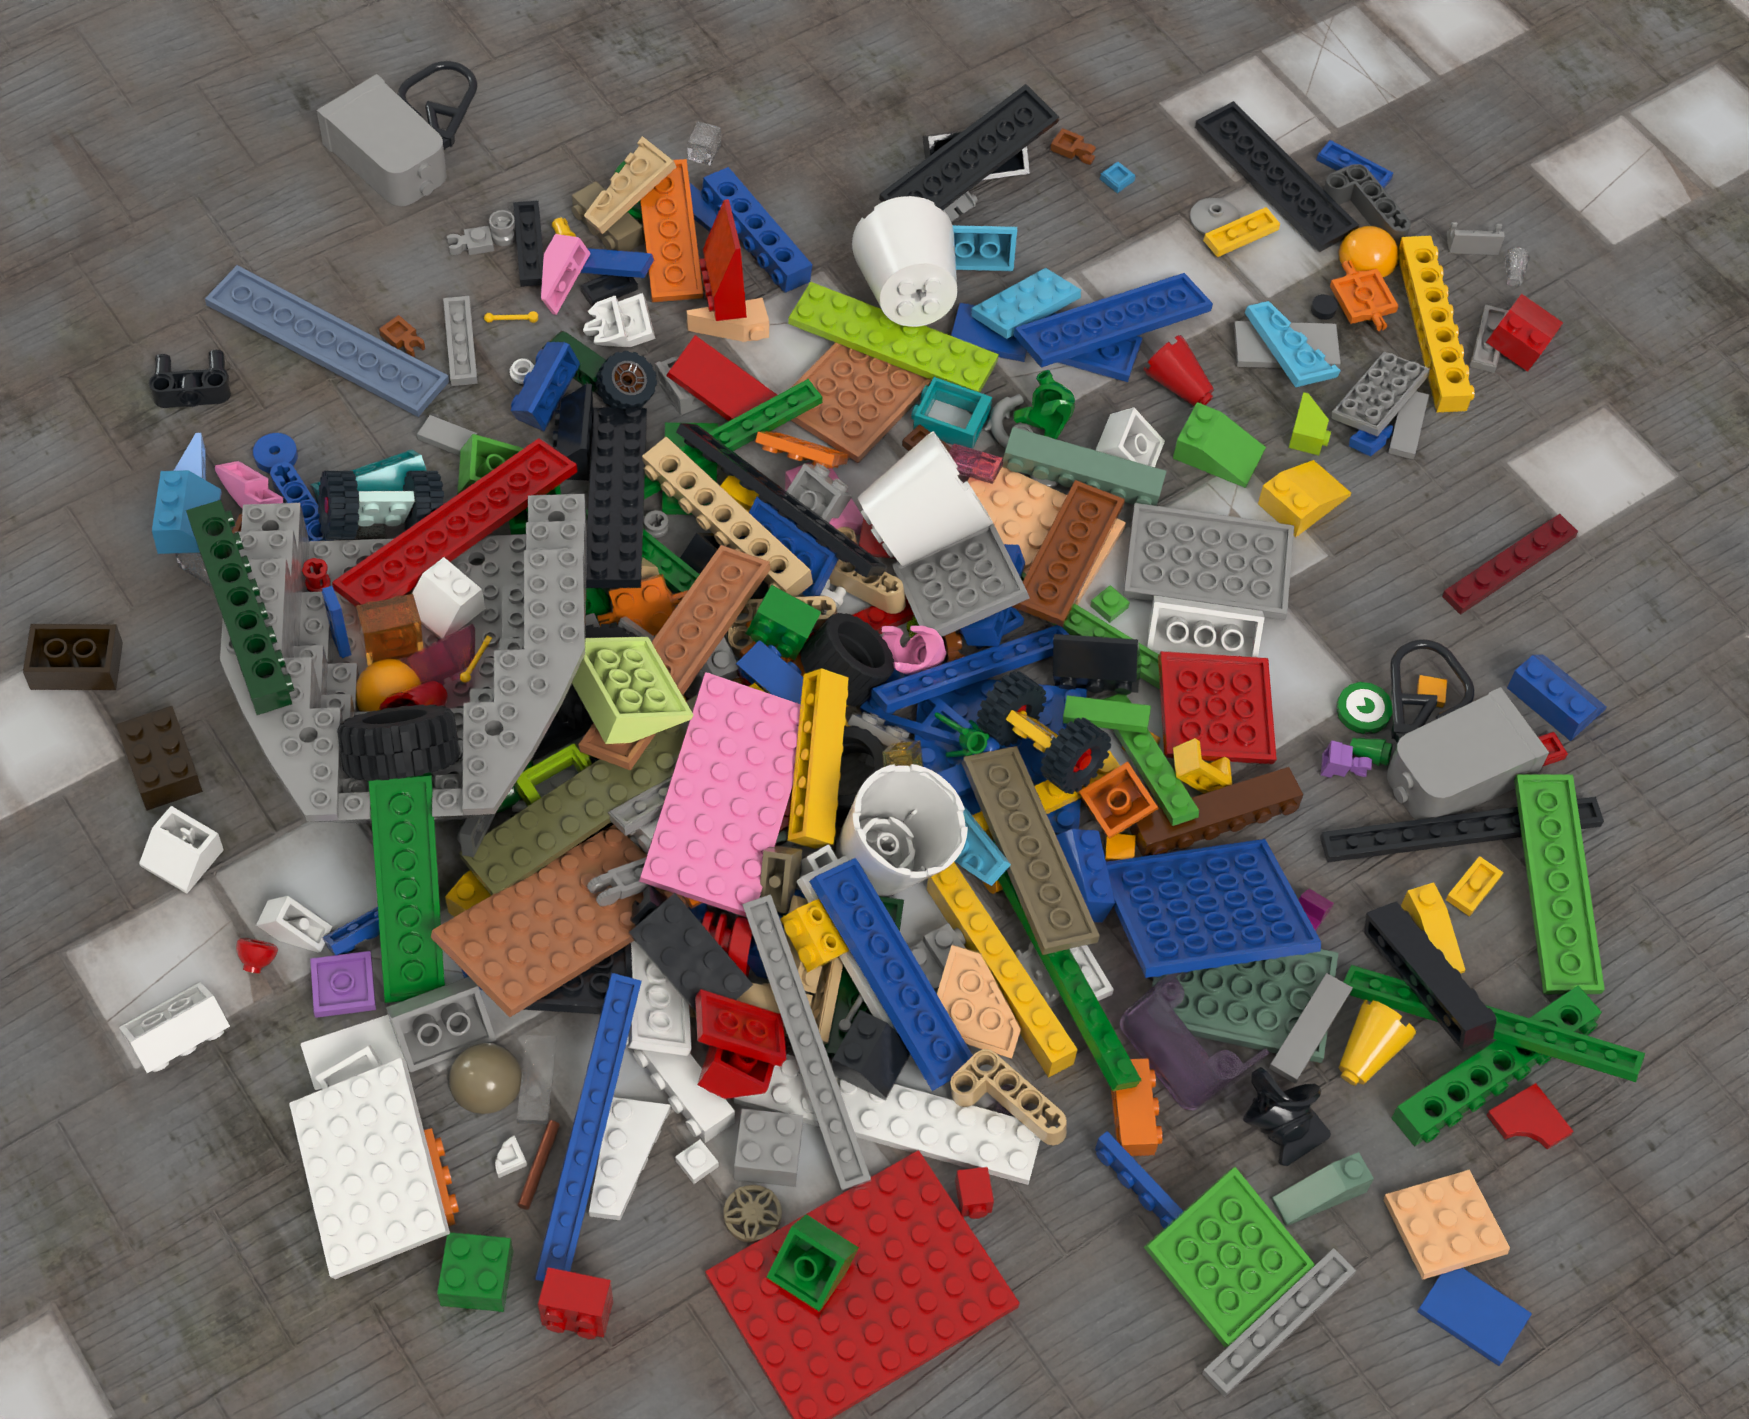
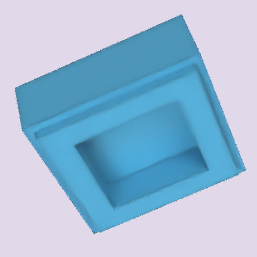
(1117, 177)

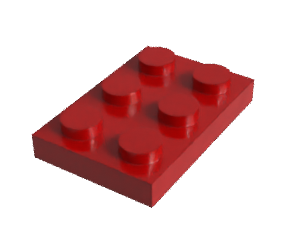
(740, 1028)

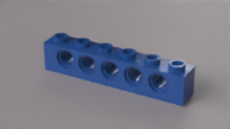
(758, 231)

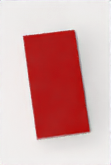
(717, 380)

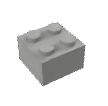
(768, 1147)

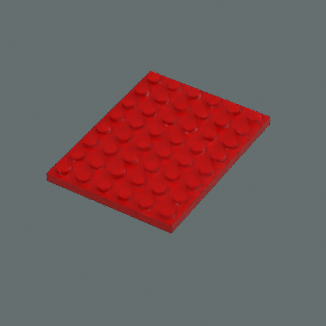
(904, 1300)

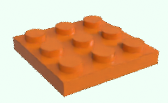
(801, 449)

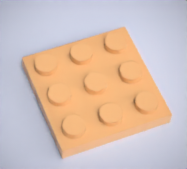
(1446, 1224)

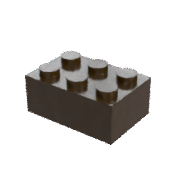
(73, 657)
(159, 758)

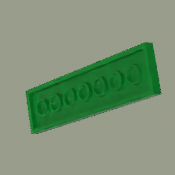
(406, 885)

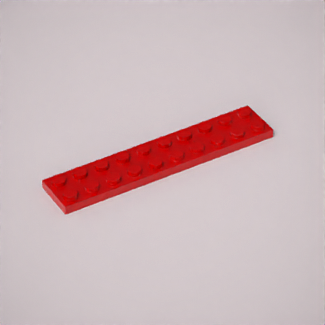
(456, 524)

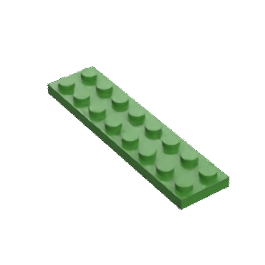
(1558, 884)

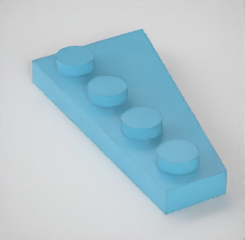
(1289, 347)
(980, 853)

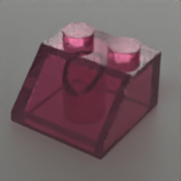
(444, 657)

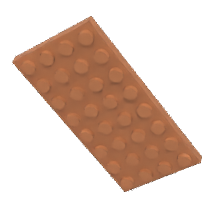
(544, 926)

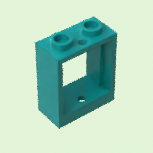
(959, 397)

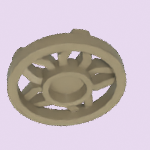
(752, 1213)

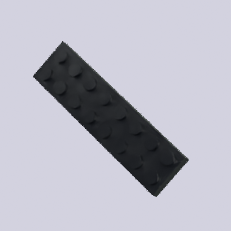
(977, 150)
(1276, 176)

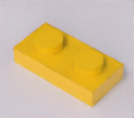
(1474, 886)

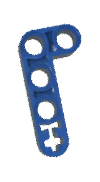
(297, 492)

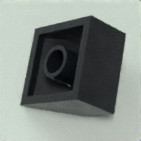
(871, 1056)

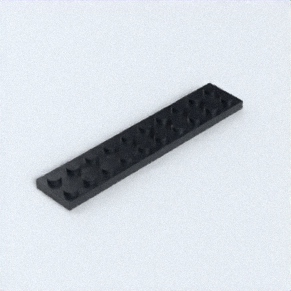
(616, 498)

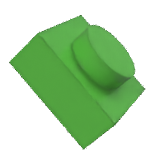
(1110, 604)

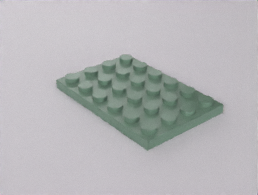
(1253, 1001)

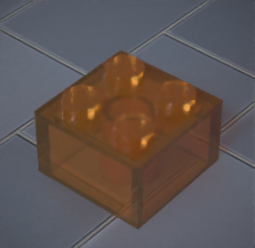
(389, 628)

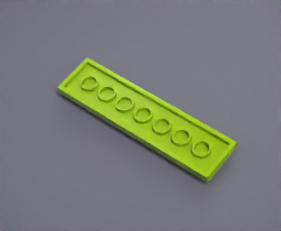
(874, 334)

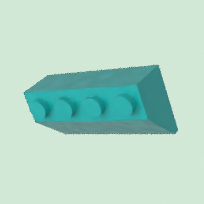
(384, 474)

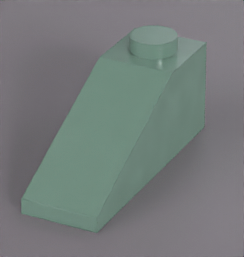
(1324, 1189)

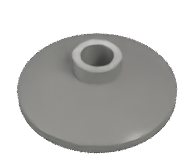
(1211, 214)

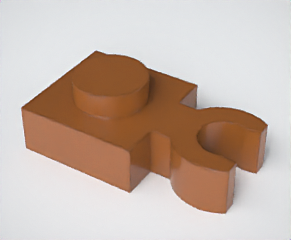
(401, 333)

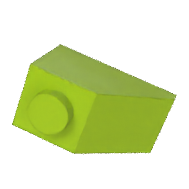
(1310, 427)

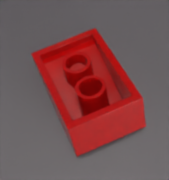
(1524, 332)

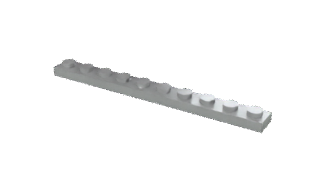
(807, 1043)

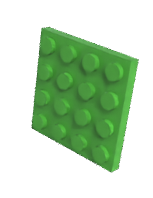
(1229, 1256)

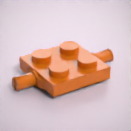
(1363, 295)
(645, 606)

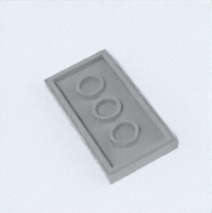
(1253, 351)

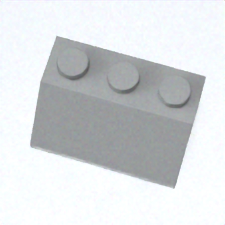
(440, 1023)

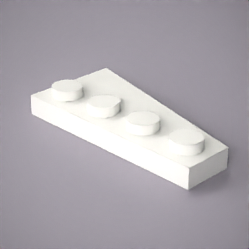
(624, 1151)

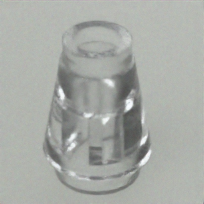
(1516, 264)

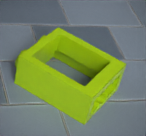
(547, 769)

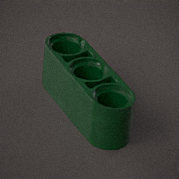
(589, 360)

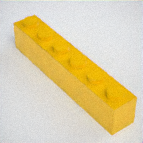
(818, 759)

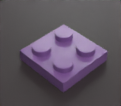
(343, 984)

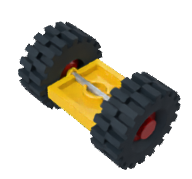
(1013, 713)

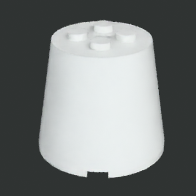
(908, 259)
(922, 504)
(903, 827)

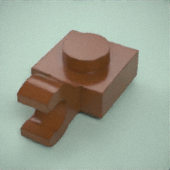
(1072, 144)
(952, 644)

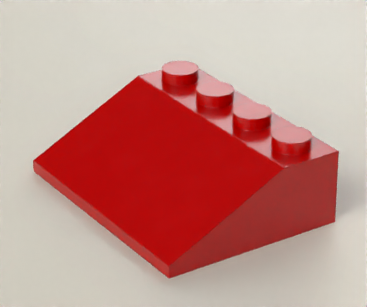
(723, 268)

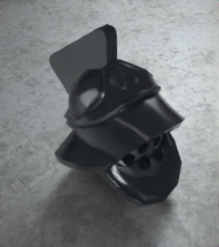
(1286, 1116)

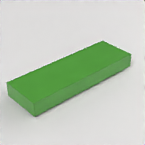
(1108, 713)

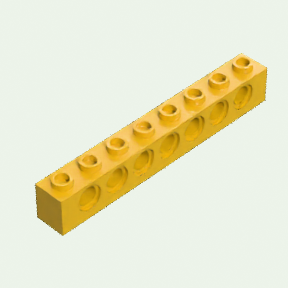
(1435, 324)

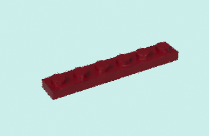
(1509, 564)

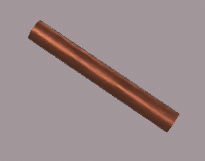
(538, 1165)

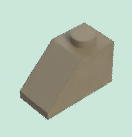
(779, 875)

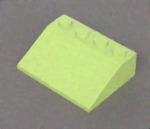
(628, 689)

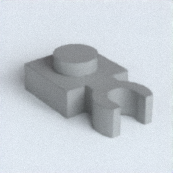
(474, 240)

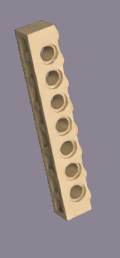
(667, 457)

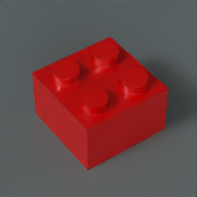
(575, 1303)

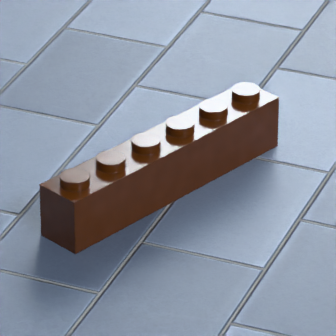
(1220, 812)

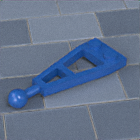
(927, 728)

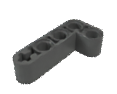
(1369, 197)

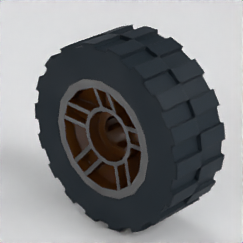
(632, 369)

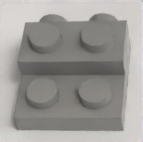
(819, 491)
(934, 951)

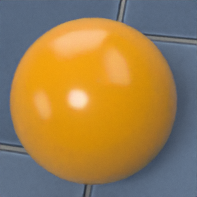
(1369, 250)
(381, 681)

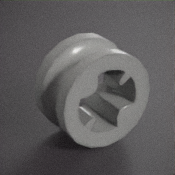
(654, 516)

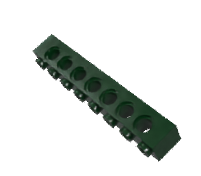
(269, 692)

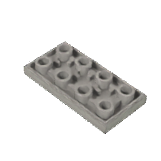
(1380, 393)

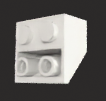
(180, 849)

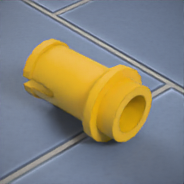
(561, 227)

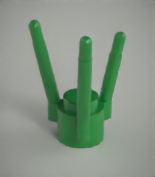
(971, 740)

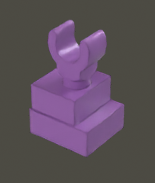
(1338, 761)

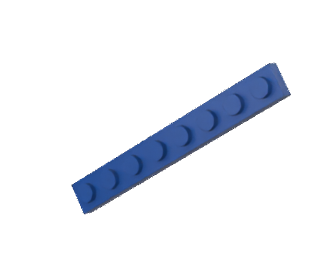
(966, 670)

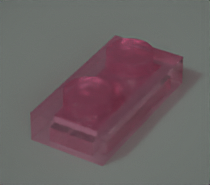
(976, 463)

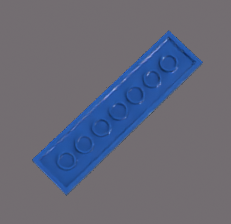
(1112, 319)
(892, 972)

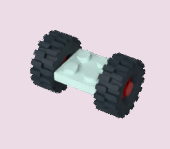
(345, 508)

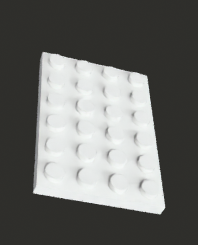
(368, 1168)

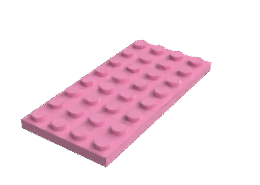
(725, 796)

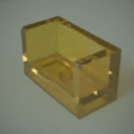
(903, 754)

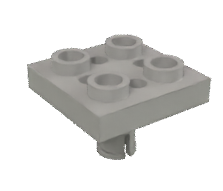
(884, 733)

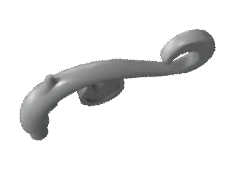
(995, 423)

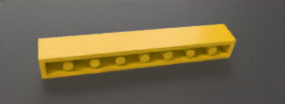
(1037, 1021)

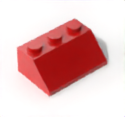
(734, 1074)

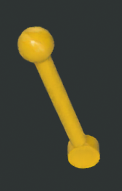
(532, 317)
(465, 676)

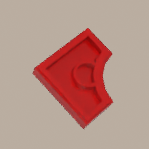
(1530, 1116)

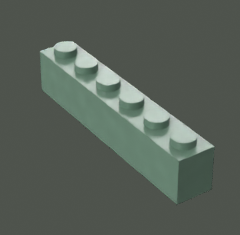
(1068, 462)

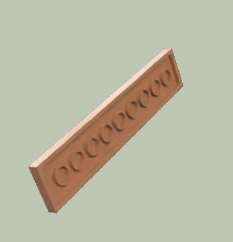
(692, 635)

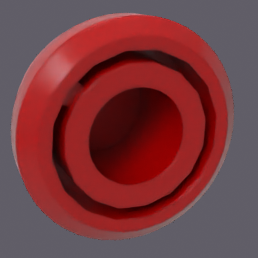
(255, 954)

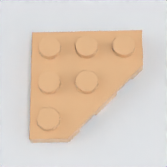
(977, 1003)

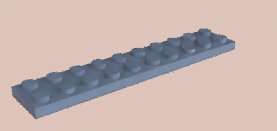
(327, 340)

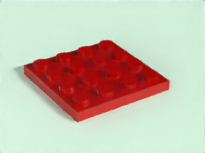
(1220, 704)

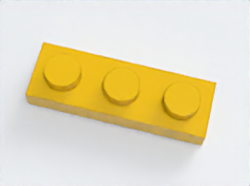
(1241, 232)

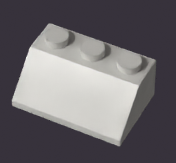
(174, 1027)

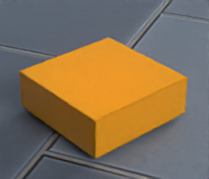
(1433, 686)
(1120, 847)

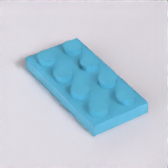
(1026, 302)

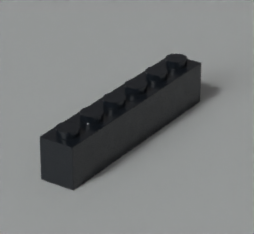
(1430, 976)

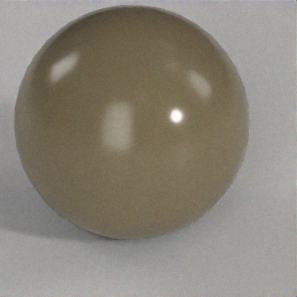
(485, 1078)

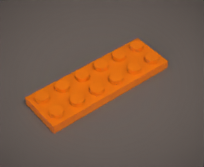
(672, 238)

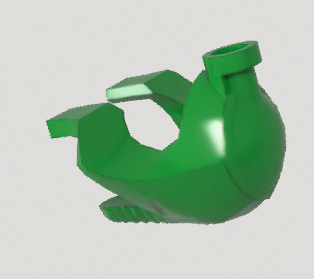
(1050, 408)

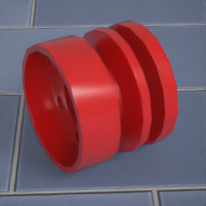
(733, 941)

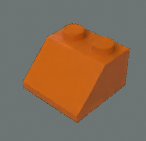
(1118, 800)

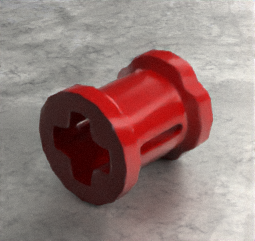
(319, 572)

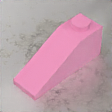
(561, 268)

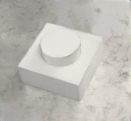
(697, 1161)

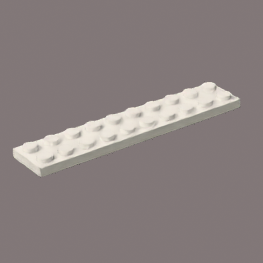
(914, 1122)

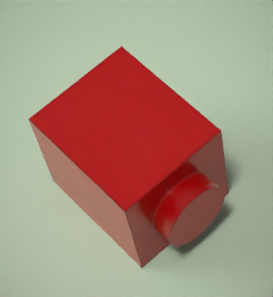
(974, 1192)

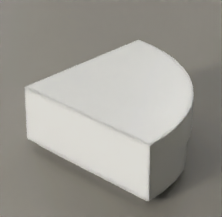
(509, 1158)

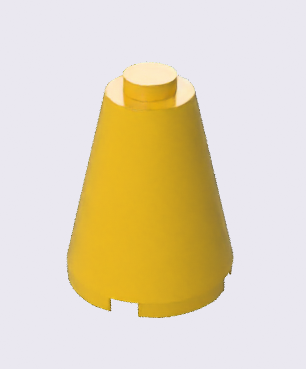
(1373, 1042)

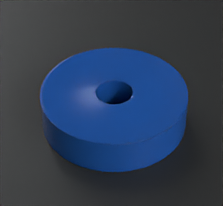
(272, 443)

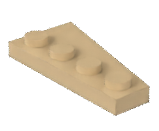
(637, 178)

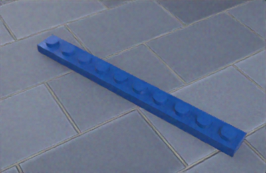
(589, 1125)

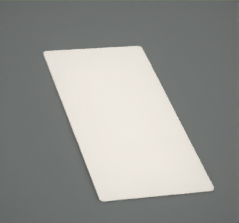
(337, 1046)

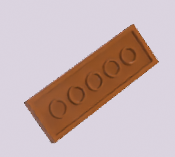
(1069, 552)

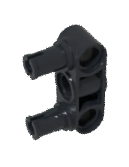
(190, 387)

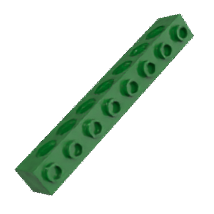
(1419, 1126)

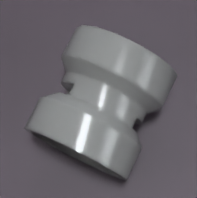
(502, 228)

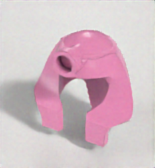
(919, 654)

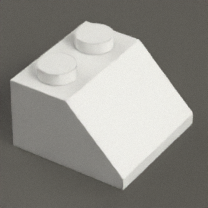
(1131, 438)
(447, 599)

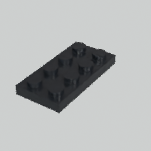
(688, 953)

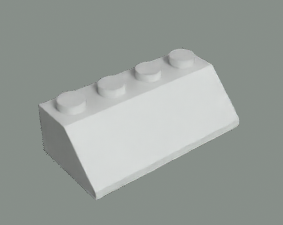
(1203, 628)

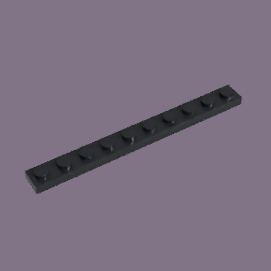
(787, 505)
(1437, 832)

